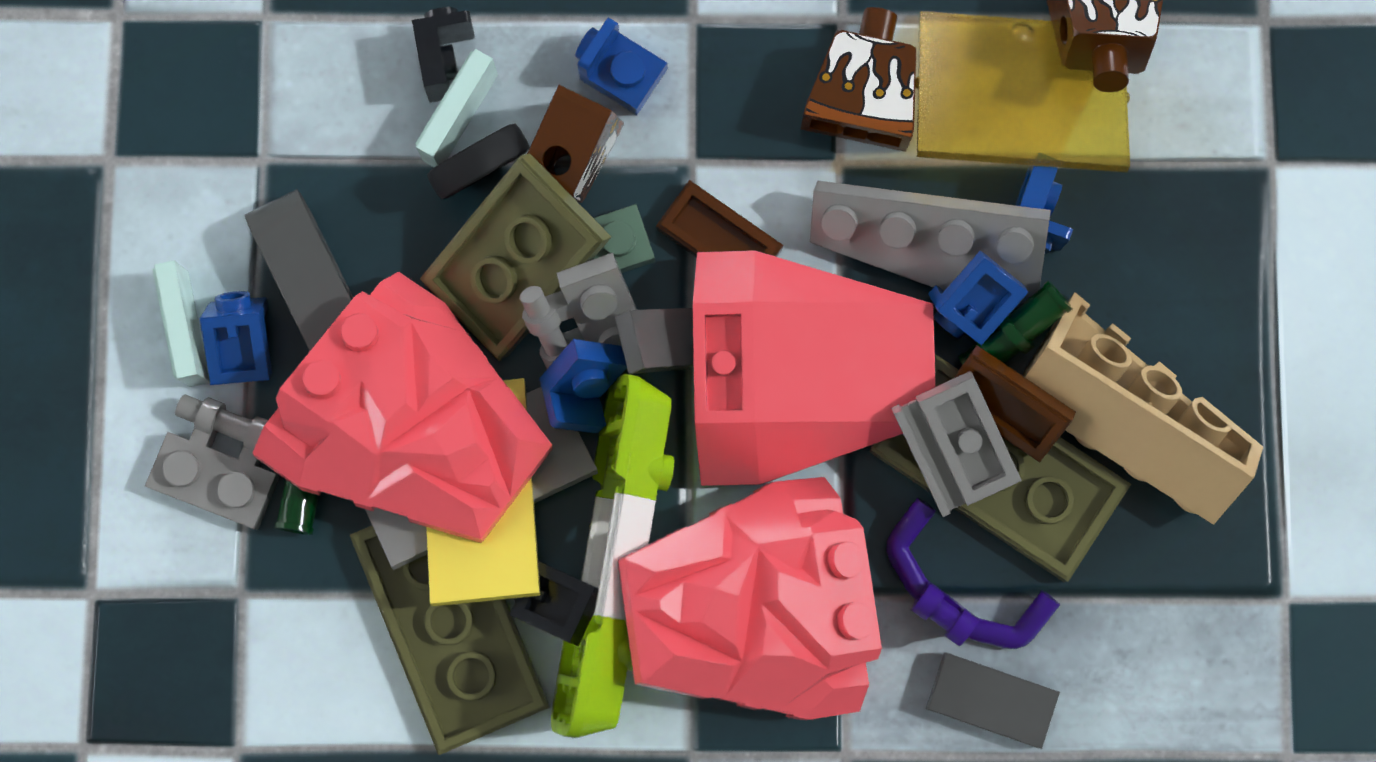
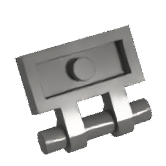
(590, 294)
(211, 478)

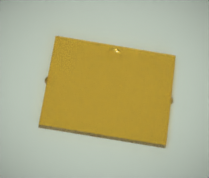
(1004, 97)

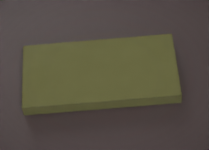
(1046, 515)
(458, 658)

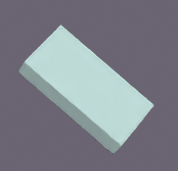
(456, 108)
(181, 323)

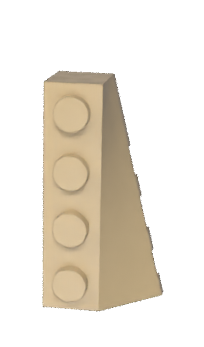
(1142, 416)

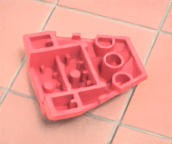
(404, 417)
(758, 605)

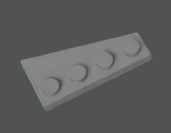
(928, 234)

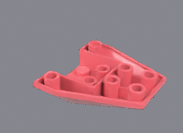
(798, 365)

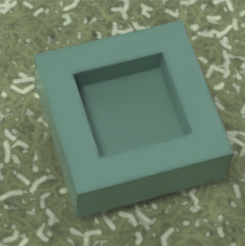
(628, 239)

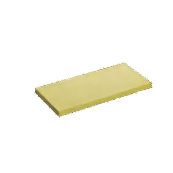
(500, 565)

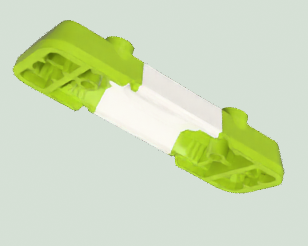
(630, 473)

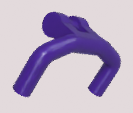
(944, 610)

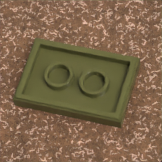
(512, 242)

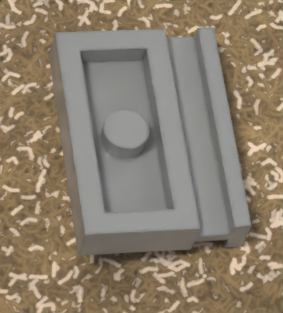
(956, 443)

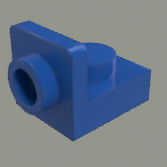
(618, 66)
(1043, 193)
(977, 299)
(236, 339)
(578, 381)

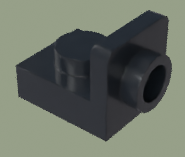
(436, 61)
(561, 608)

